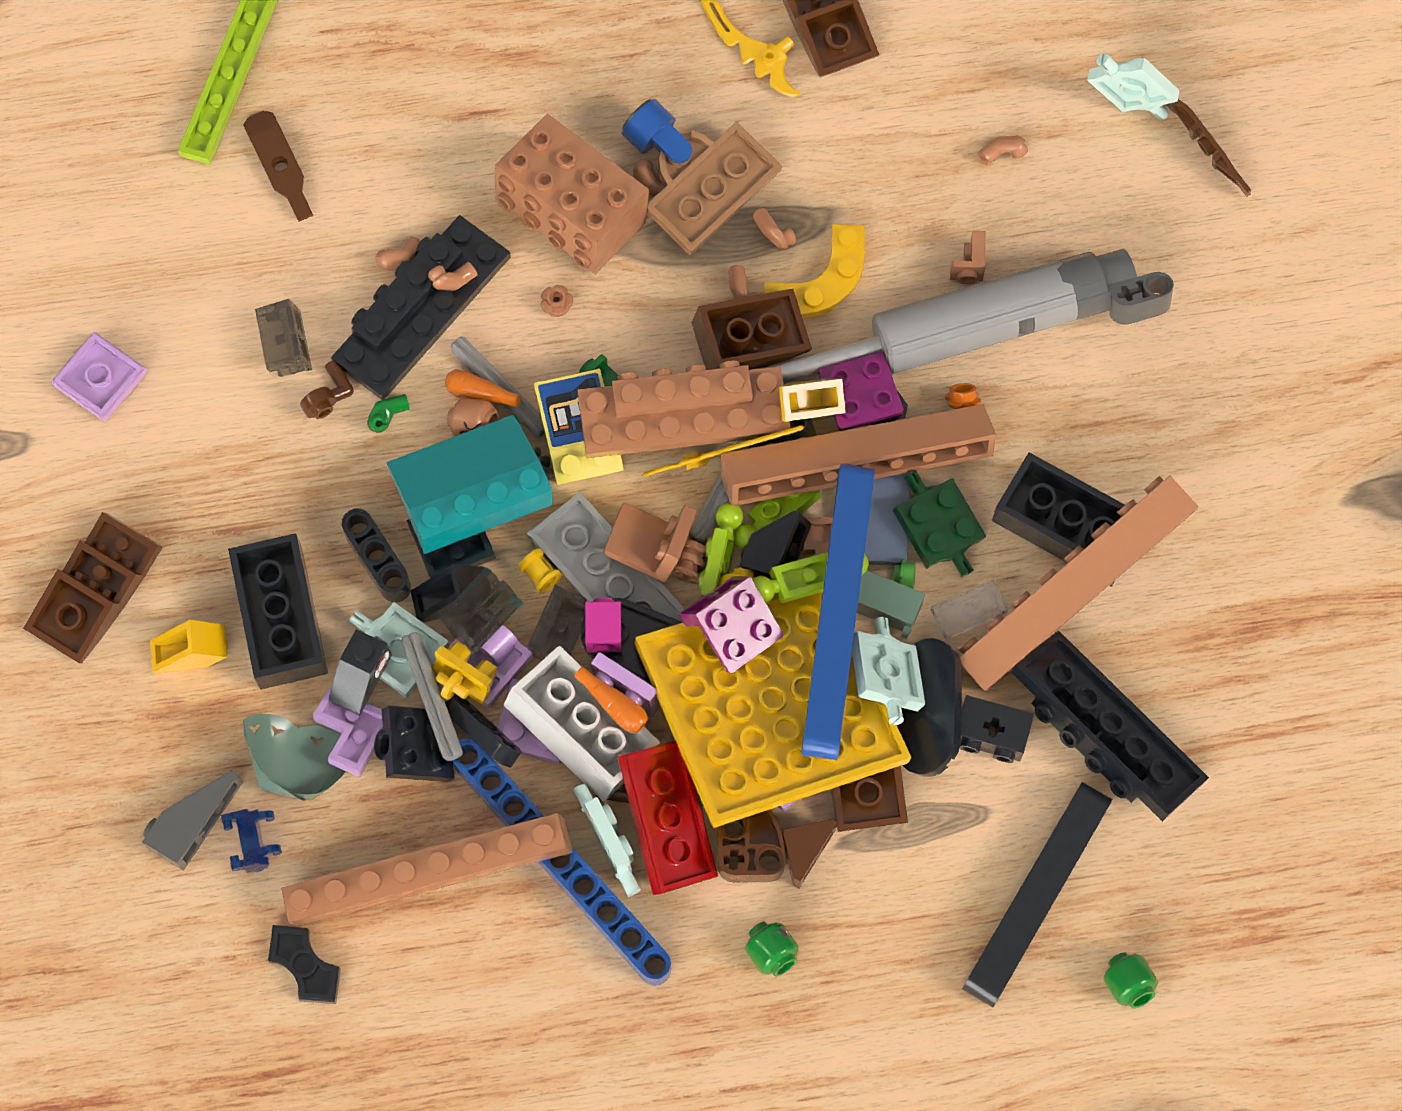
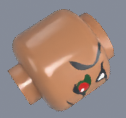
(471, 414)

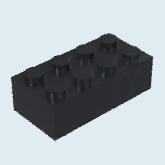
(1053, 508)
(278, 611)

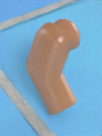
(1001, 145)
(644, 174)
(769, 228)
(392, 258)
(452, 281)
(738, 282)

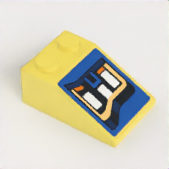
(563, 428)

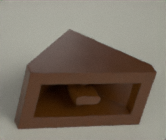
(804, 847)

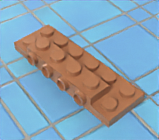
(681, 409)

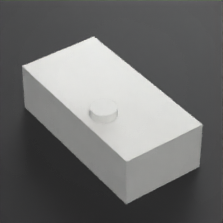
(574, 723)

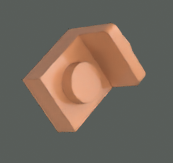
(973, 266)

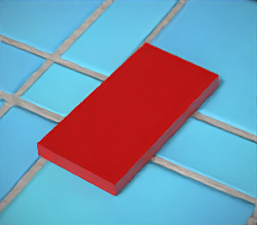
(667, 818)

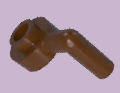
(320, 401)

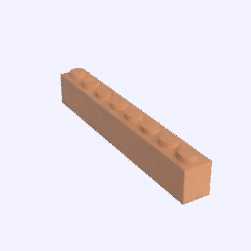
(888, 447)
(1078, 582)
(427, 869)

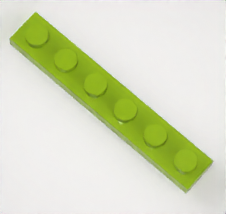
(226, 80)

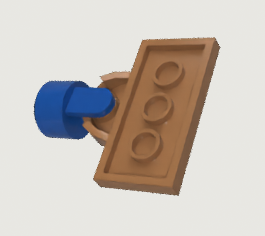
(701, 177)

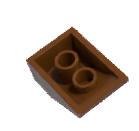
(751, 330)

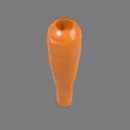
(472, 386)
(619, 706)

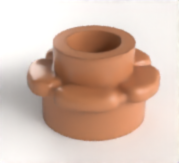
(556, 308)

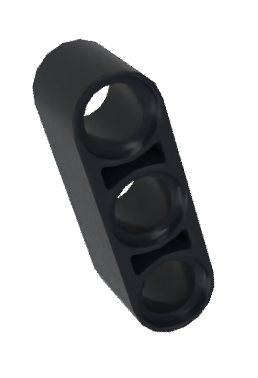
(372, 540)

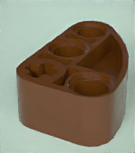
(759, 838)

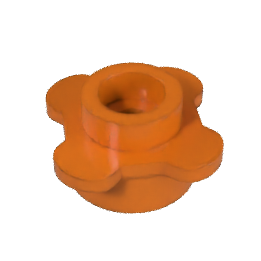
(962, 395)

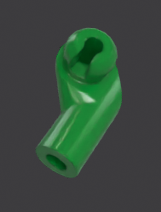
(384, 410)

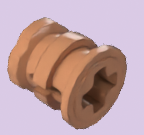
(690, 562)

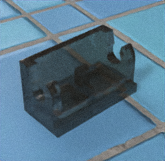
(283, 338)
(480, 610)
(558, 623)

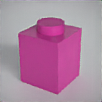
(603, 625)

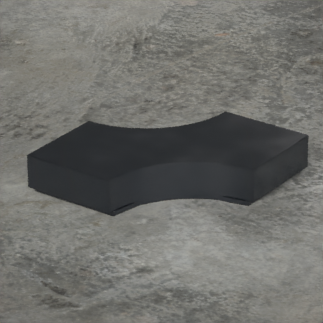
(315, 978)

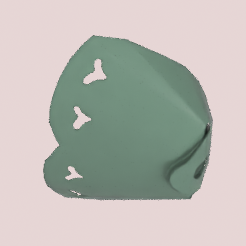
(290, 760)

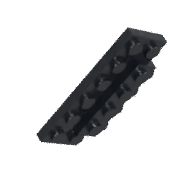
(414, 313)
(1107, 728)

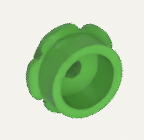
(905, 573)

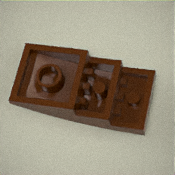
(832, 33)
(92, 588)
(870, 801)

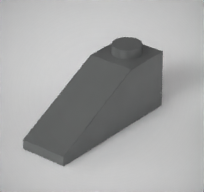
(187, 823)

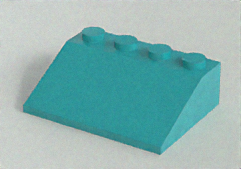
(470, 483)

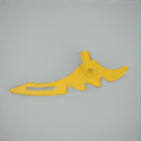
(767, 57)
(699, 459)

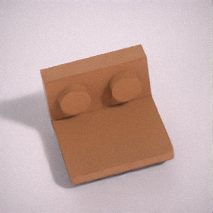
(648, 541)

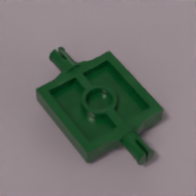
(939, 523)

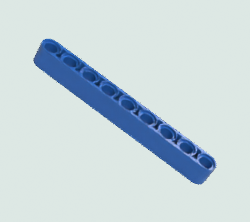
(838, 613)
(568, 876)

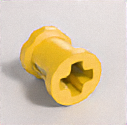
(539, 571)

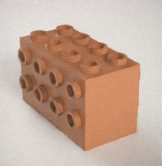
(570, 194)

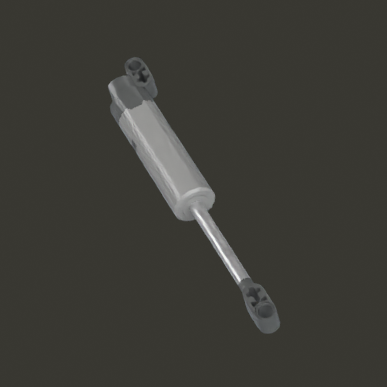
(1002, 312)

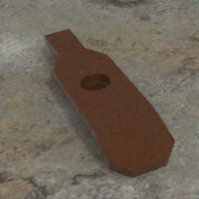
(1208, 144)
(272, 149)

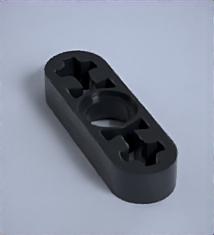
(482, 731)

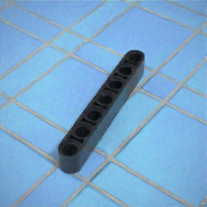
(1037, 894)

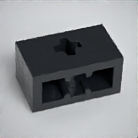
(1010, 724)

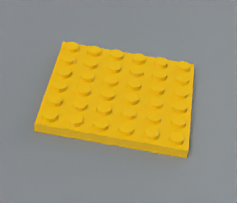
(748, 726)

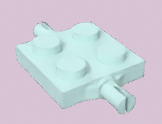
(1133, 85)
(391, 629)
(887, 671)
(605, 828)

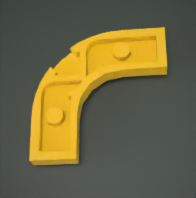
(839, 278)

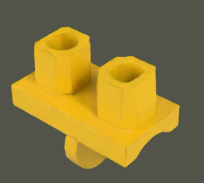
(461, 677)

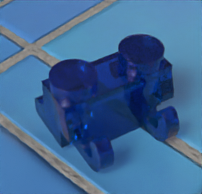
(251, 839)

